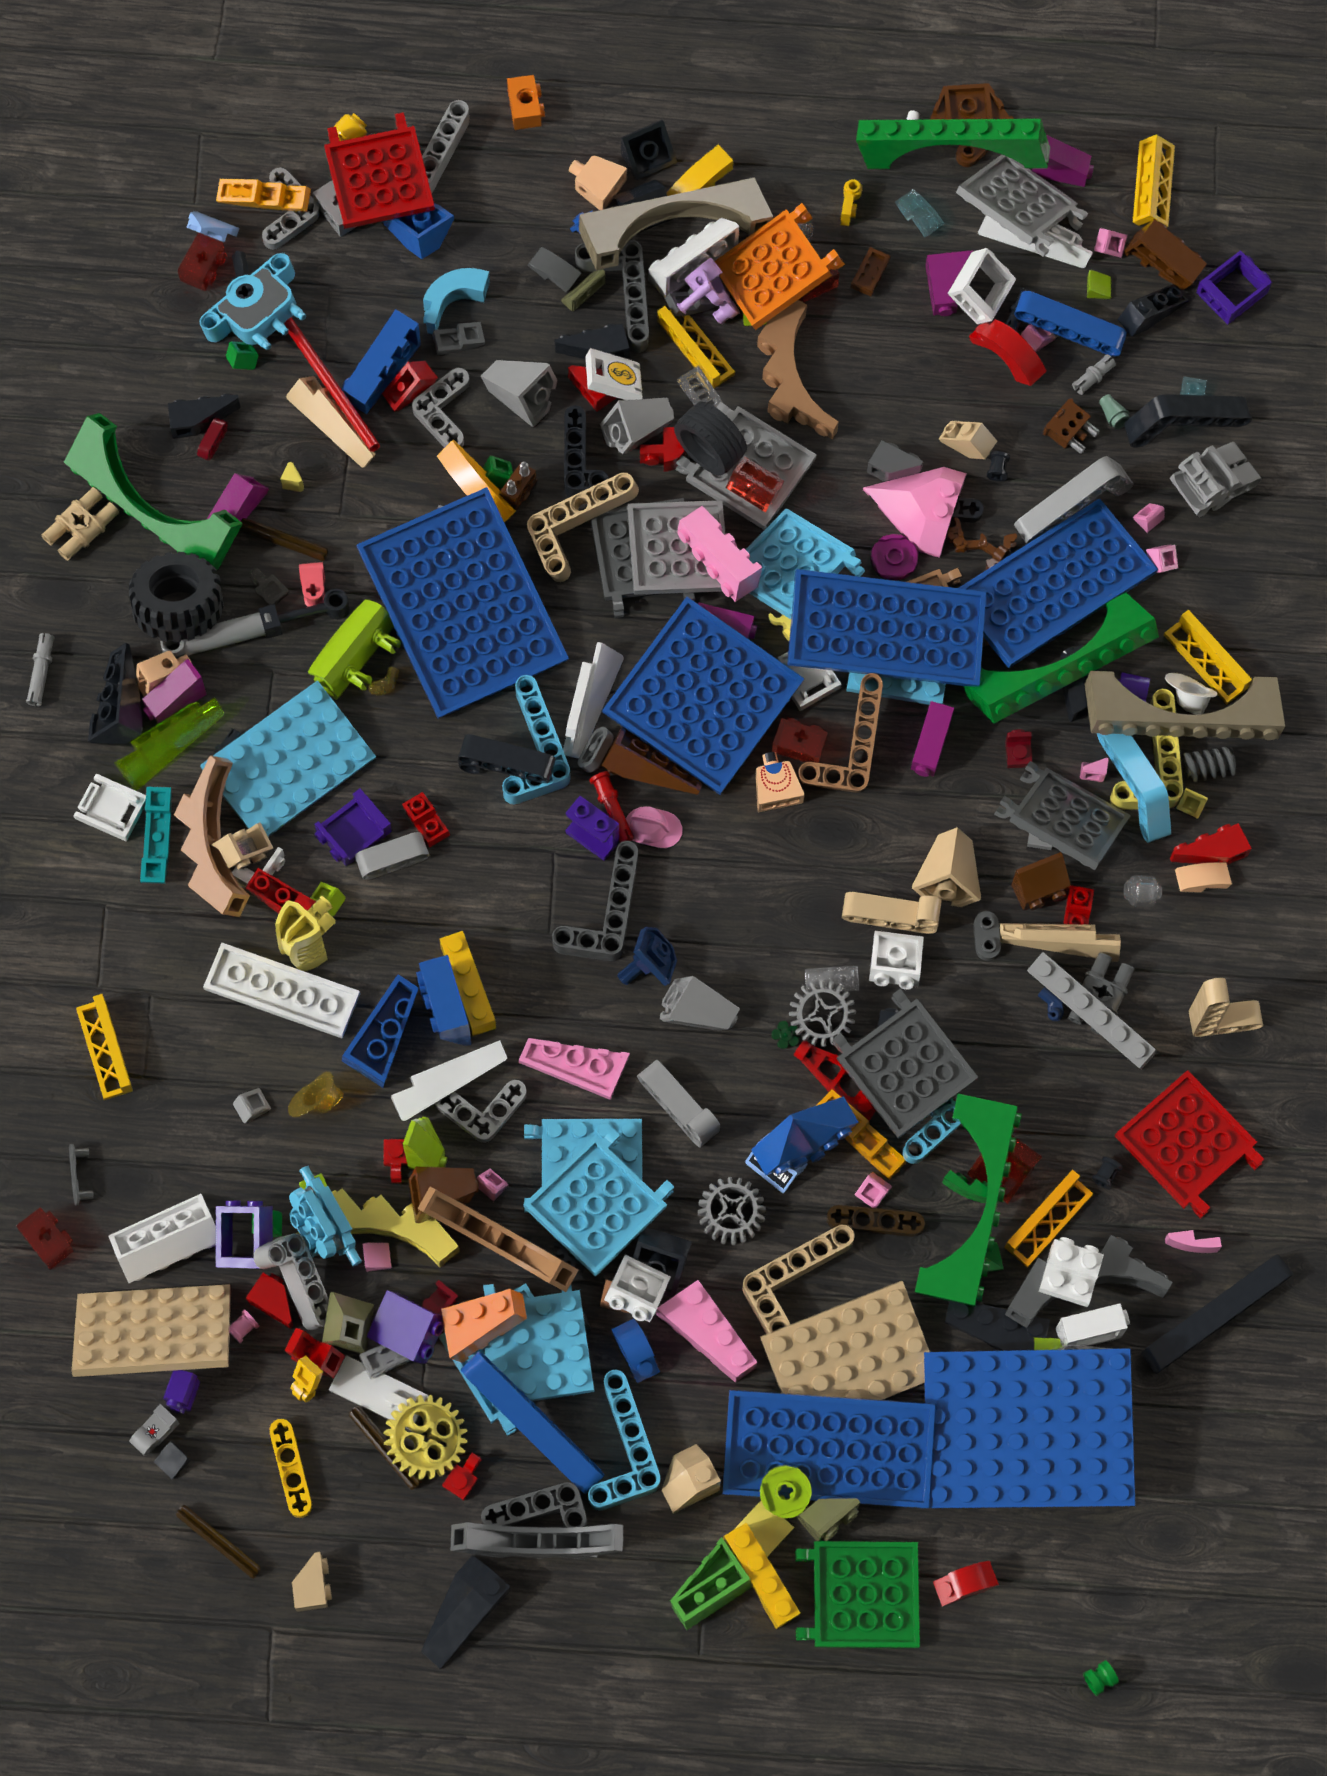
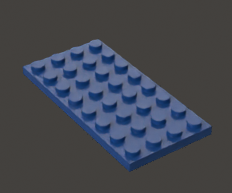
(1058, 581)
(886, 628)
(840, 1443)

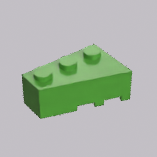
(711, 1586)

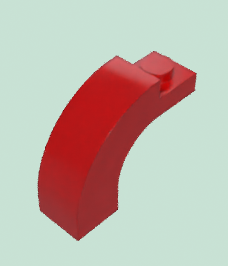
(1012, 348)

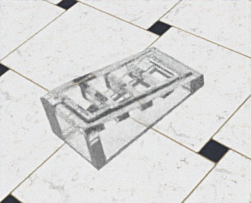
(697, 373)

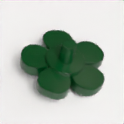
(785, 1035)

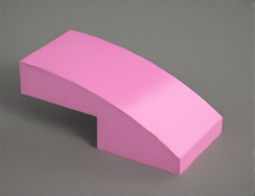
(1186, 1241)

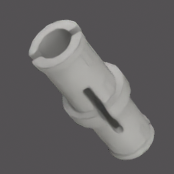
(1094, 374)

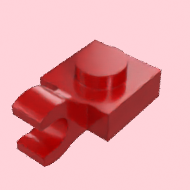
(395, 1157)
(461, 1479)

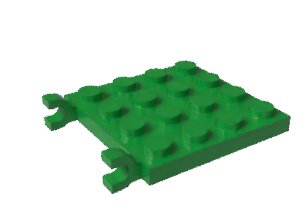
(863, 1594)

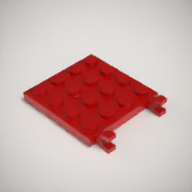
(378, 175)
(1187, 1141)

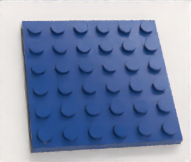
(703, 695)

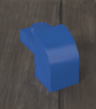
(636, 1350)

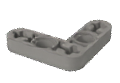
(308, 219)
(434, 411)
(487, 1117)

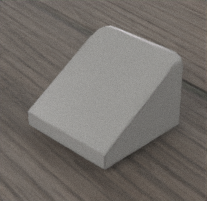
(251, 1105)

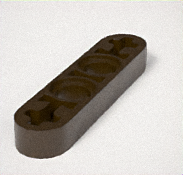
(875, 1220)

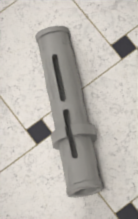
(42, 660)

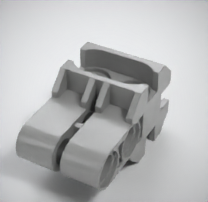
(1214, 477)

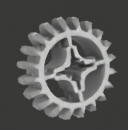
(815, 992)
(739, 1204)

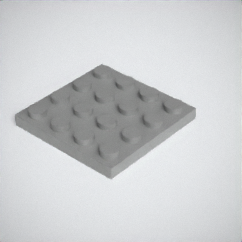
(659, 556)

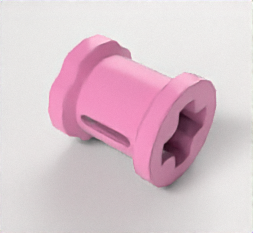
(243, 1326)

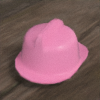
(654, 827)

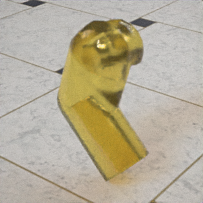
(385, 685)

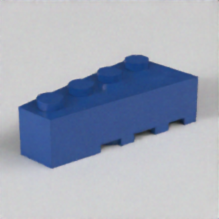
(382, 361)
(378, 1039)

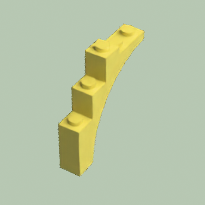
(382, 1219)

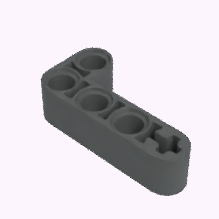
(532, 1512)

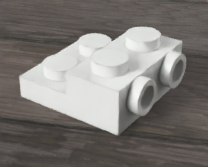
(896, 959)
(1071, 1271)
(637, 1289)

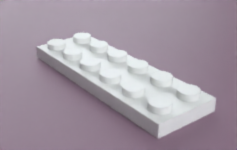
(281, 990)

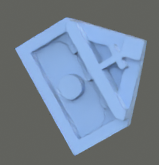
(211, 226)

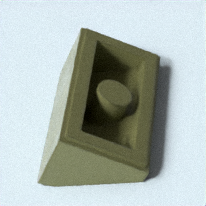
(584, 290)

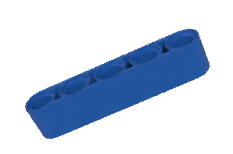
(1070, 323)

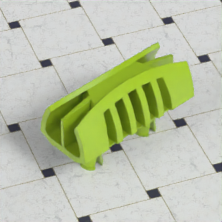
(352, 647)

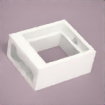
(978, 309)
(1093, 1326)

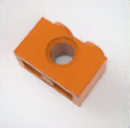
(523, 114)

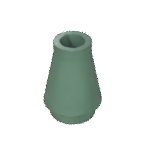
(1114, 412)

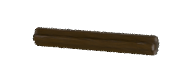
(284, 539)
(378, 1439)
(218, 1541)

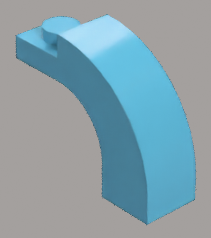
(452, 286)

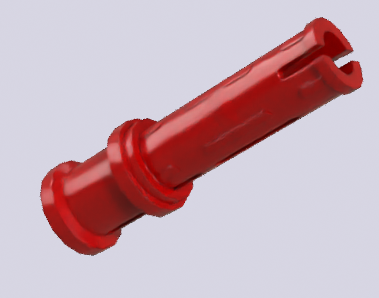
(608, 797)

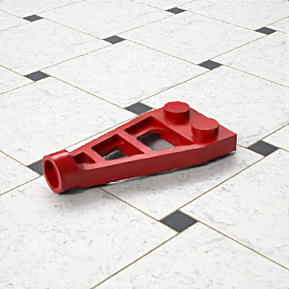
(813, 1063)

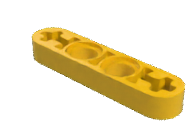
(293, 1467)

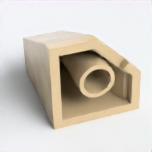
(950, 870)
(690, 1479)

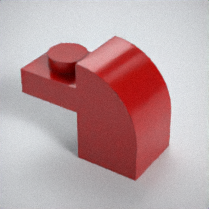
(667, 453)
(320, 1353)
(965, 1582)

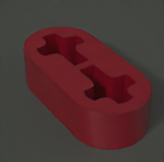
(212, 439)

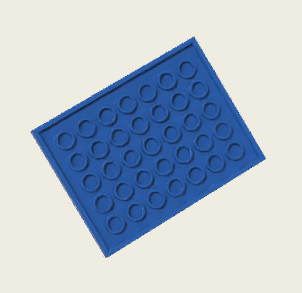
(462, 602)
(1031, 1428)

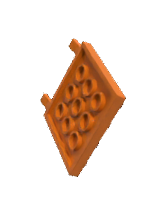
(774, 267)

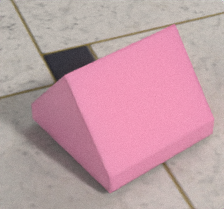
(1150, 516)
(491, 1184)

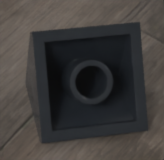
(647, 150)
(643, 192)

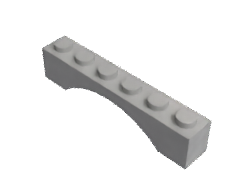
(1092, 1010)

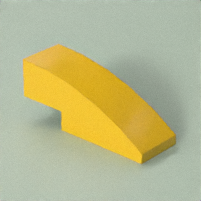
(704, 172)

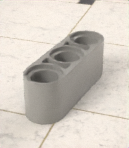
(392, 855)

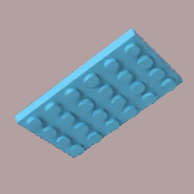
(292, 760)

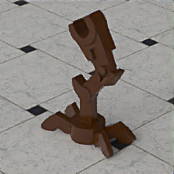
(998, 554)

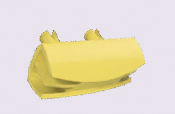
(301, 933)

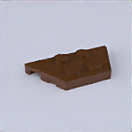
(969, 102)

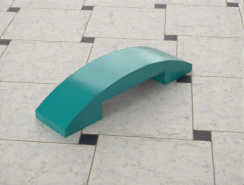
(157, 835)

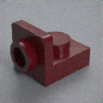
(1018, 748)

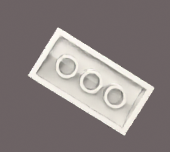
(713, 242)
(164, 1238)

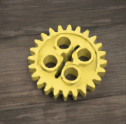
(432, 1415)

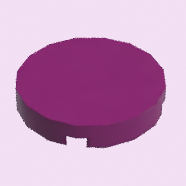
(894, 557)

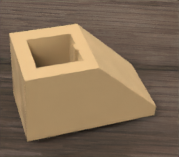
(968, 438)
(310, 1586)

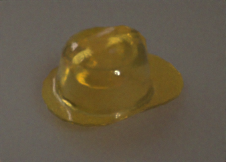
(317, 1096)

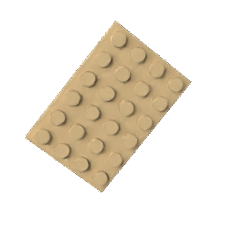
(152, 1330)
(853, 1349)

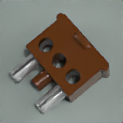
(1069, 424)
(519, 485)

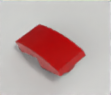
(425, 819)
(1078, 905)

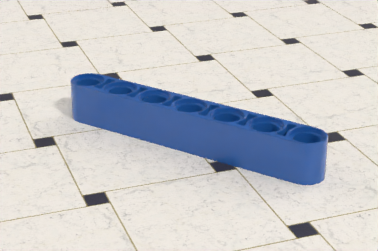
(532, 1422)

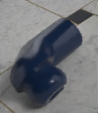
(1055, 1005)

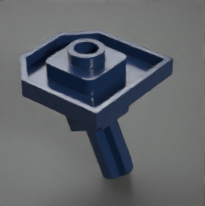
(653, 955)

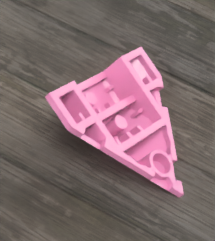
(921, 505)

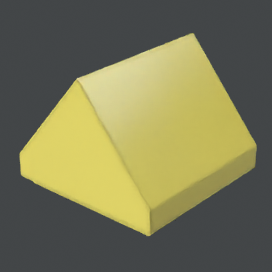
(291, 479)
(1192, 803)

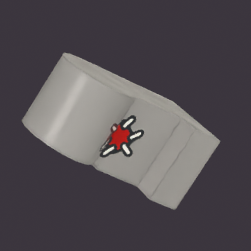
(154, 1430)

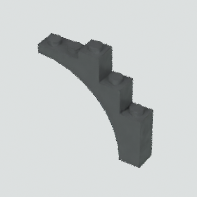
(1114, 1269)
(536, 1542)

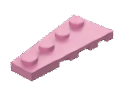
(580, 1066)

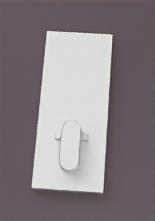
(377, 1394)

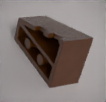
(1166, 253)

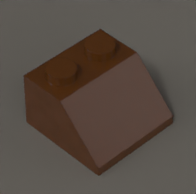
(1041, 882)

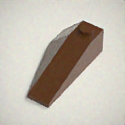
(640, 762)

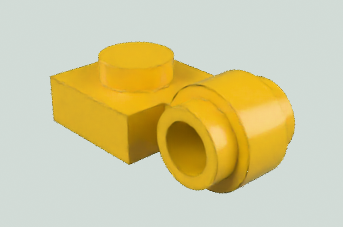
(852, 192)
(307, 1378)

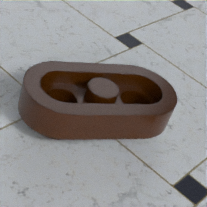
(969, 160)

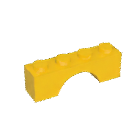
(469, 983)
(763, 1576)

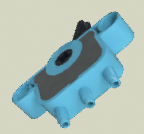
(254, 302)

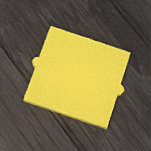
(767, 1528)

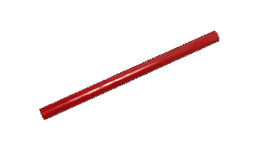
(331, 385)

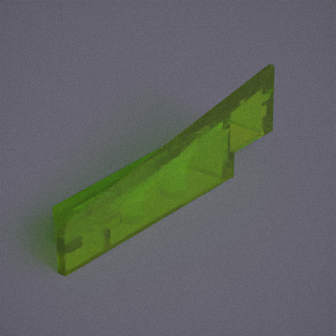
(166, 741)

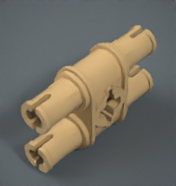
(81, 534)

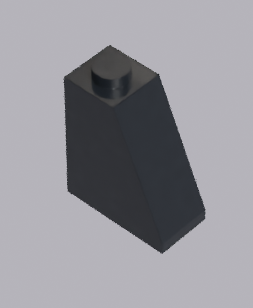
(1075, 692)

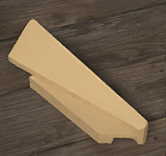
(325, 413)
(1062, 938)

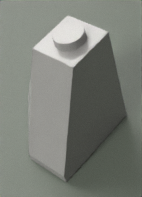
(522, 387)
(635, 422)
(697, 1005)

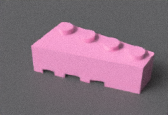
(719, 554)
(705, 1327)

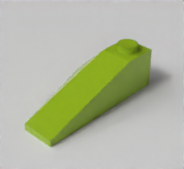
(423, 1145)

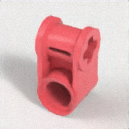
(312, 582)

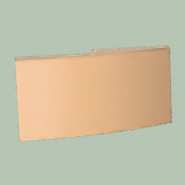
(1201, 876)

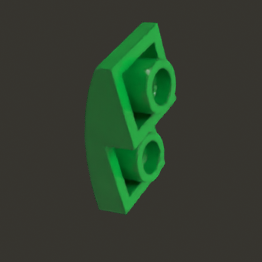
(958, 1183)

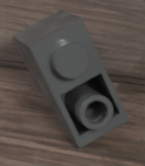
(892, 463)

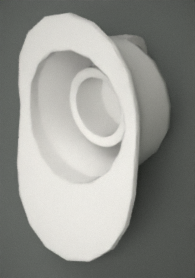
(1190, 693)

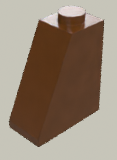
(453, 1182)

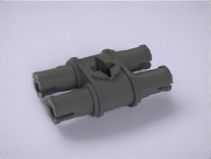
(1114, 991)

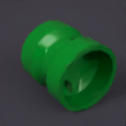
(1102, 1677)

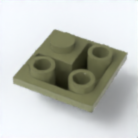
(347, 1323)
(827, 1514)

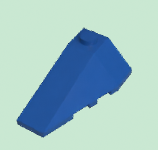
(422, 231)

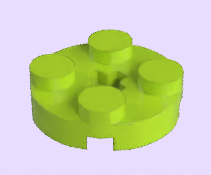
(798, 1499)

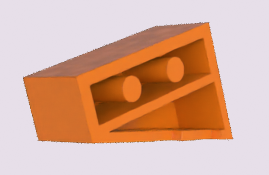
(479, 1321)

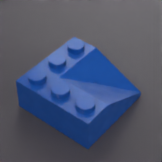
(442, 996)
(805, 1136)

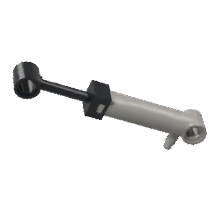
(255, 625)

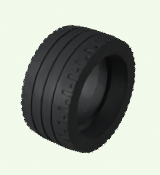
(710, 438)

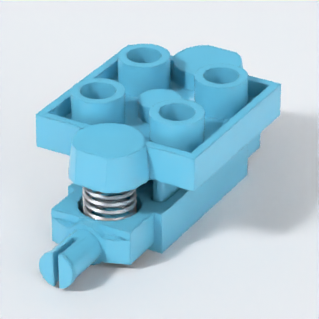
(321, 1220)

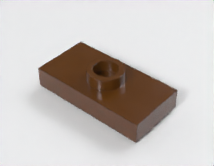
(870, 271)

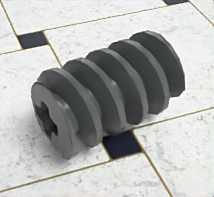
(1209, 763)

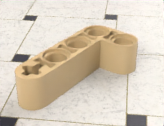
(893, 912)

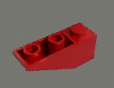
(1224, 846)
(275, 892)

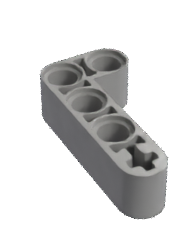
(697, 1123)
(301, 1282)

